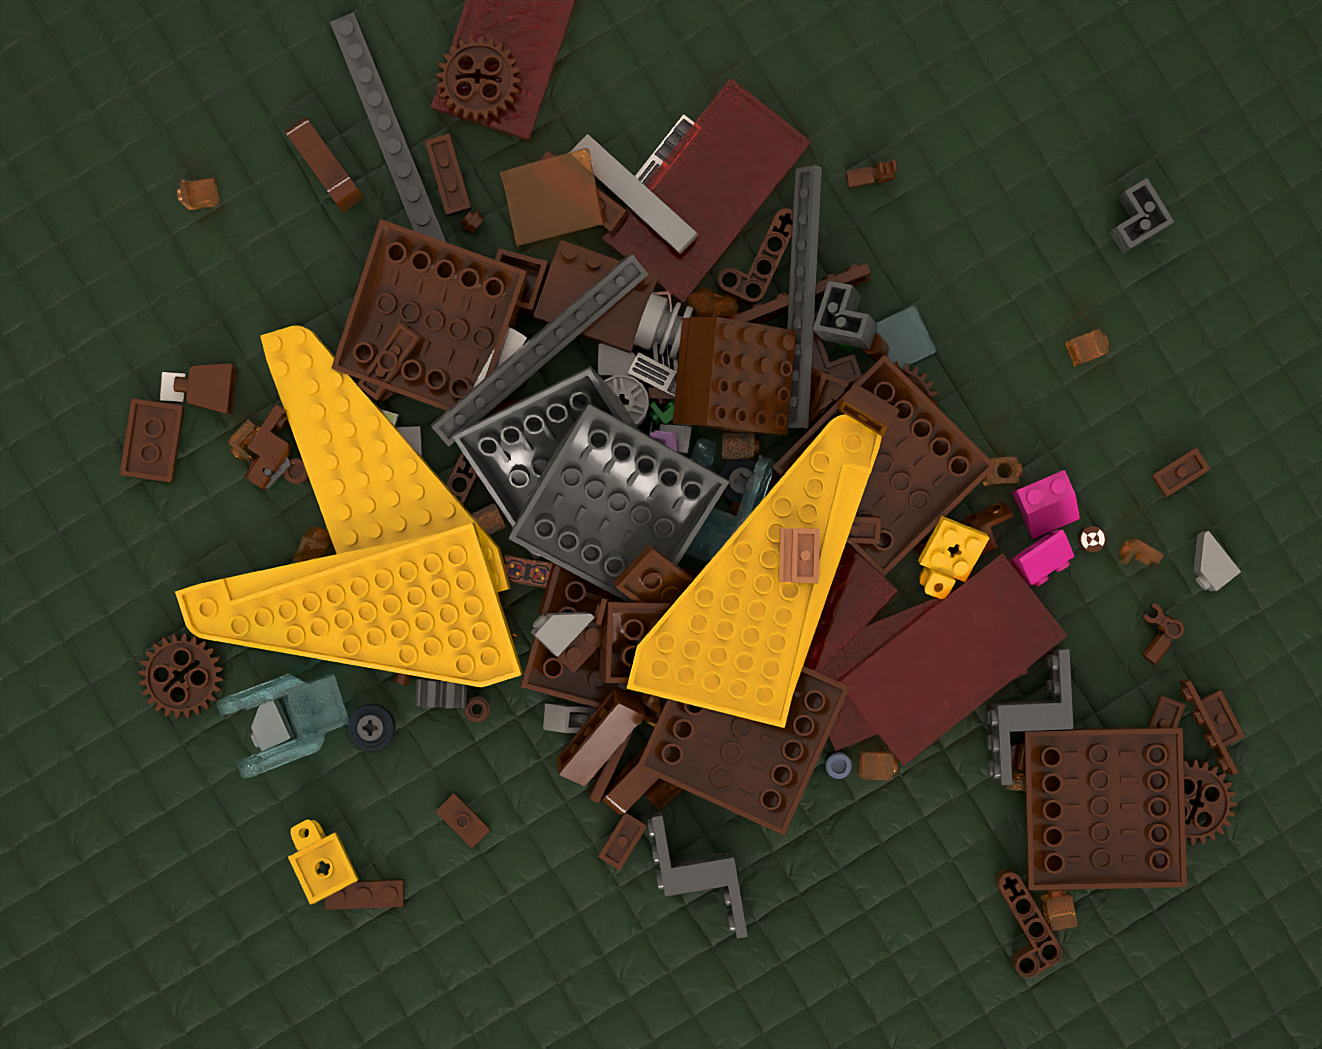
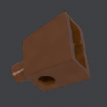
(209, 387)

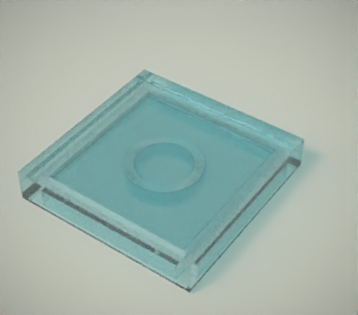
(906, 337)

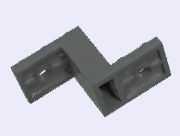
(1030, 715)
(697, 874)

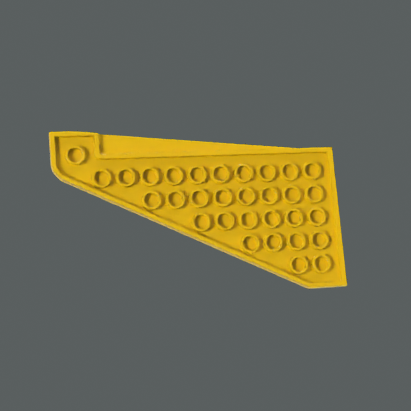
(357, 461)
(389, 607)
(736, 629)

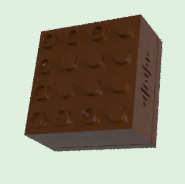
(734, 376)

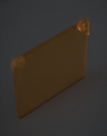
(552, 197)

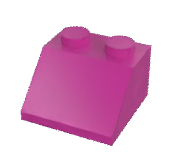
(1047, 504)
(1043, 557)

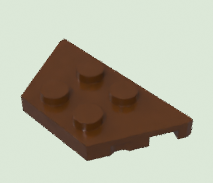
(824, 392)

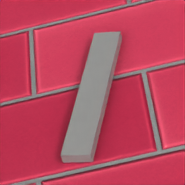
(638, 197)

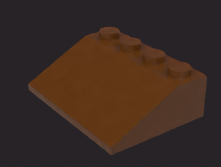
(572, 274)
(623, 631)

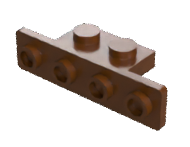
(980, 521)
(1217, 721)

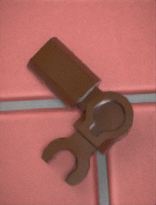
(882, 172)
(1170, 630)

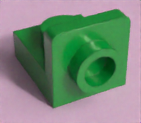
(659, 417)

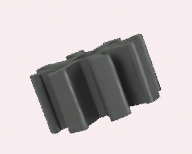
(440, 694)

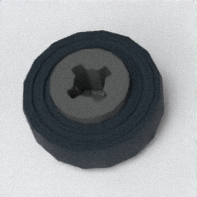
(734, 471)
(381, 727)

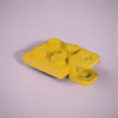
(940, 565)
(315, 850)

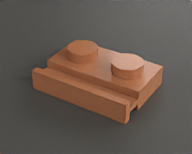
(799, 555)

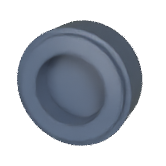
(838, 765)

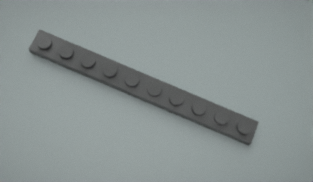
(386, 126)
(803, 288)
(540, 348)

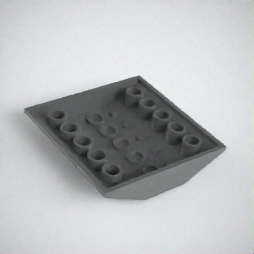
(518, 442)
(612, 497)

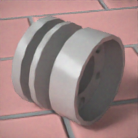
(661, 325)
(634, 394)

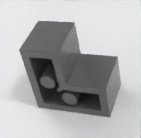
(1146, 216)
(839, 318)

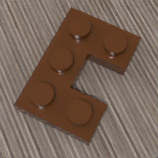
(843, 368)

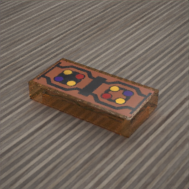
(527, 571)

